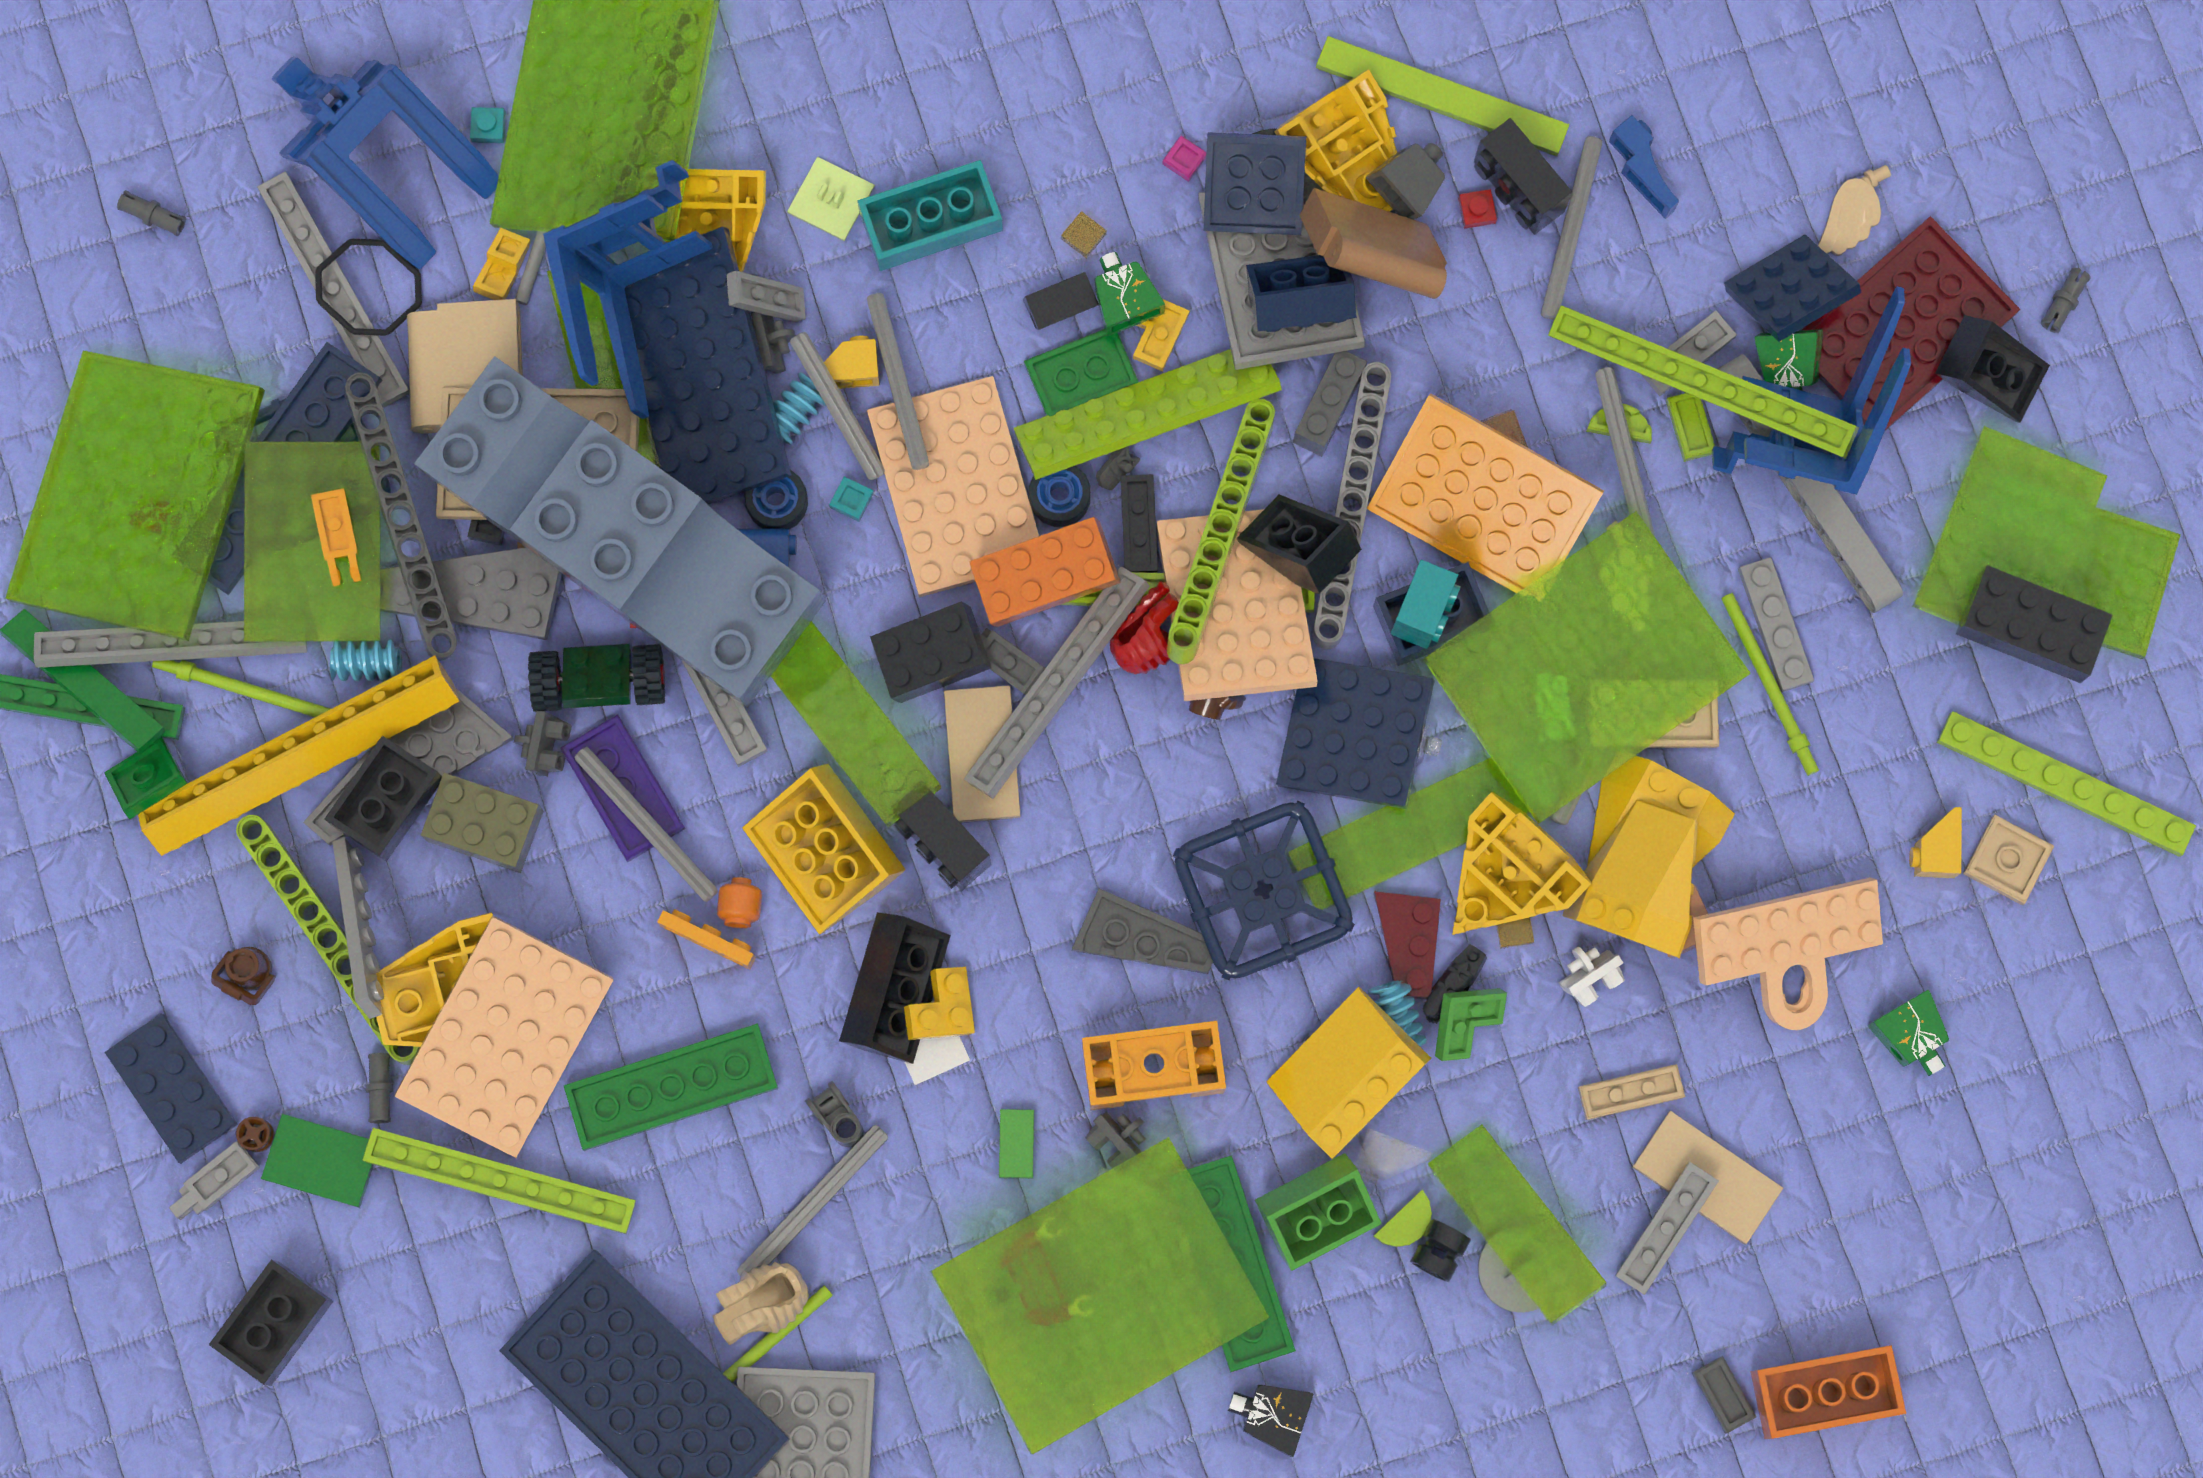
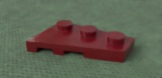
(1410, 938)

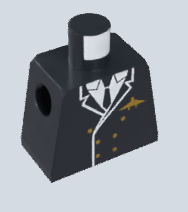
(1274, 1415)

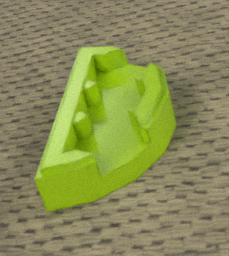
(1637, 425)
(1408, 1223)

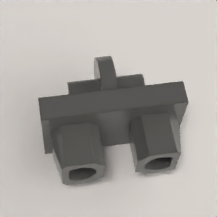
(772, 341)
(539, 743)
(1108, 1129)

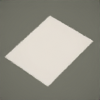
(936, 1057)

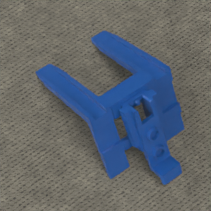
(351, 119)
(581, 255)
(1797, 458)

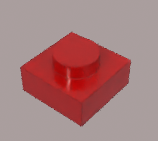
(1477, 208)

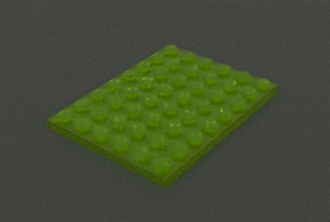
(600, 106)
(135, 495)
(1586, 667)
(1099, 1295)

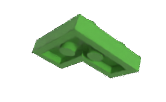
(1460, 1016)

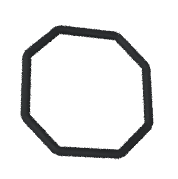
(361, 331)

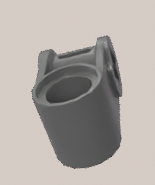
(832, 1111)

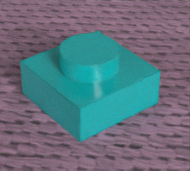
(487, 125)
(851, 499)

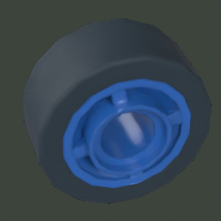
(1060, 512)
(779, 516)

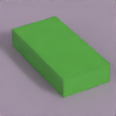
(1016, 1143)

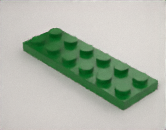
(670, 1087)
(1226, 1200)

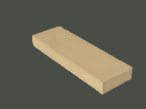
(1631, 1092)

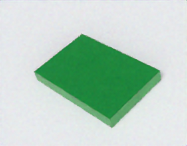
(1080, 372)
(318, 1161)

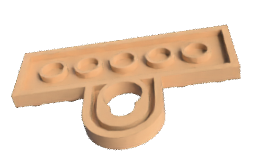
(1787, 933)

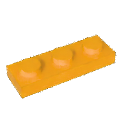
(707, 938)

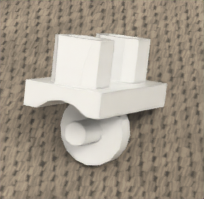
(1587, 970)

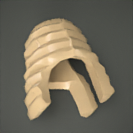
(761, 1301)

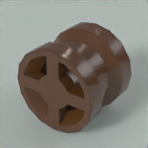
(251, 1129)

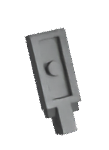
(214, 1181)

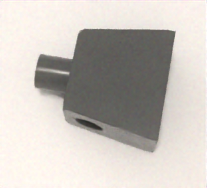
(1409, 179)

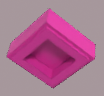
(1184, 158)

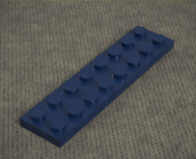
(310, 413)

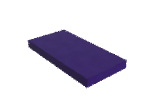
(622, 757)

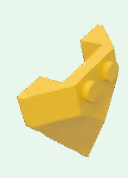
(1512, 869)

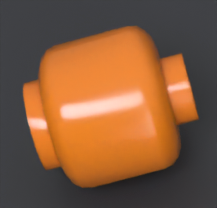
(739, 903)

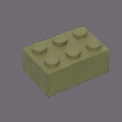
(482, 822)

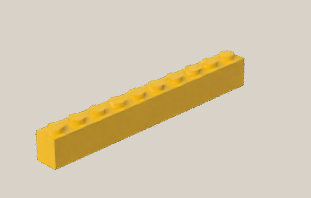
(298, 755)

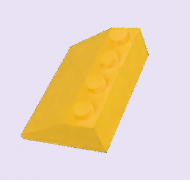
(823, 847)
(1347, 1072)

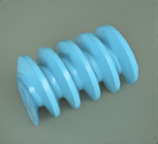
(796, 406)
(365, 661)
(1396, 1005)

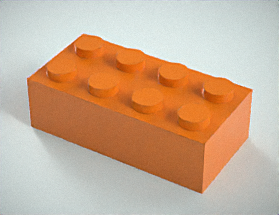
(1044, 572)
(1828, 1392)

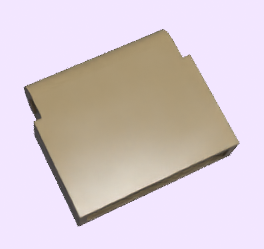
(453, 350)

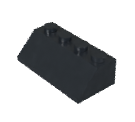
(891, 977)

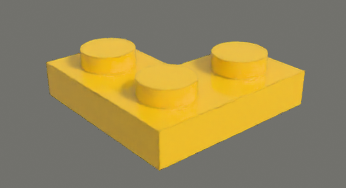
(1161, 336)
(951, 1008)

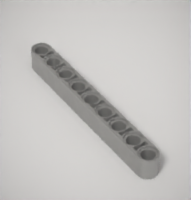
(1354, 489)
(1832, 521)

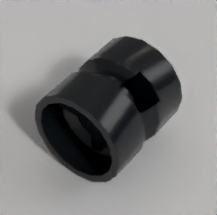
(1446, 1240)

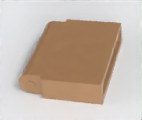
(1375, 243)

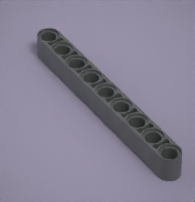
(399, 500)

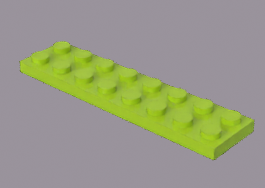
(1141, 412)

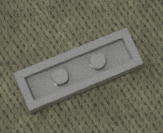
(766, 296)
(1699, 344)

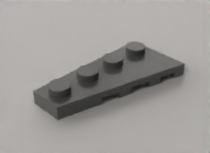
(1139, 935)

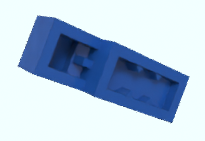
(1633, 142)

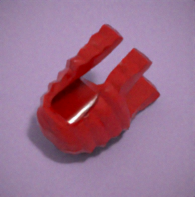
(1140, 641)

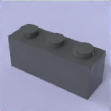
(1329, 402)

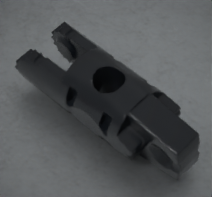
(1456, 978)

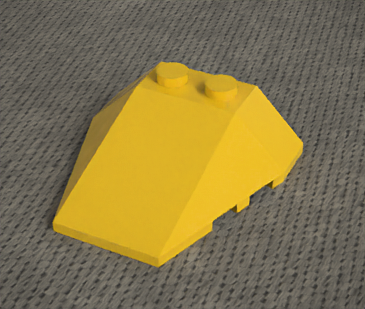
(1346, 139)
(726, 200)
(1660, 787)
(1643, 880)
(422, 981)

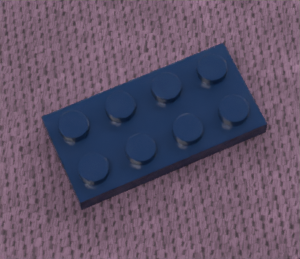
(171, 1088)

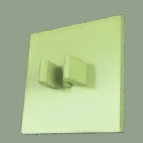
(830, 198)

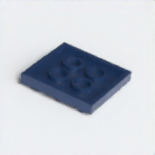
(1254, 183)
(1792, 287)

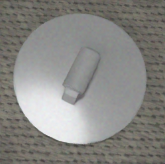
(1500, 1284)

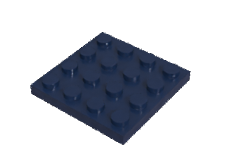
(1356, 734)

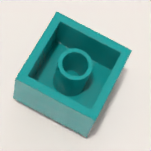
(1428, 596)

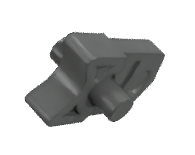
(1117, 465)

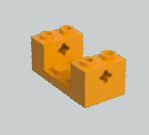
(1118, 1072)

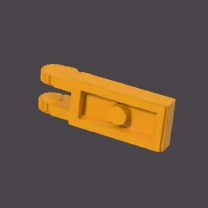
(336, 532)

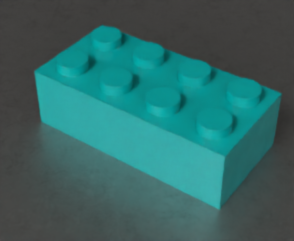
(930, 215)

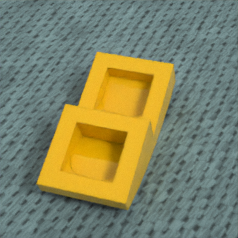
(502, 265)

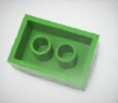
(1318, 1211)

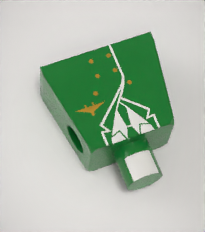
(1125, 295)
(1791, 361)
(1913, 1033)

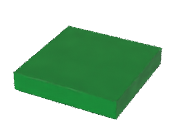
(145, 778)

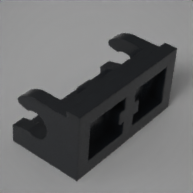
(1060, 301)

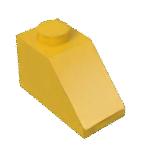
(854, 363)
(1939, 849)

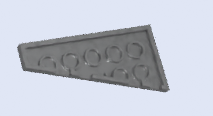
(486, 591)
(443, 742)

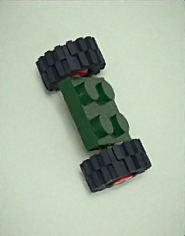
(596, 677)

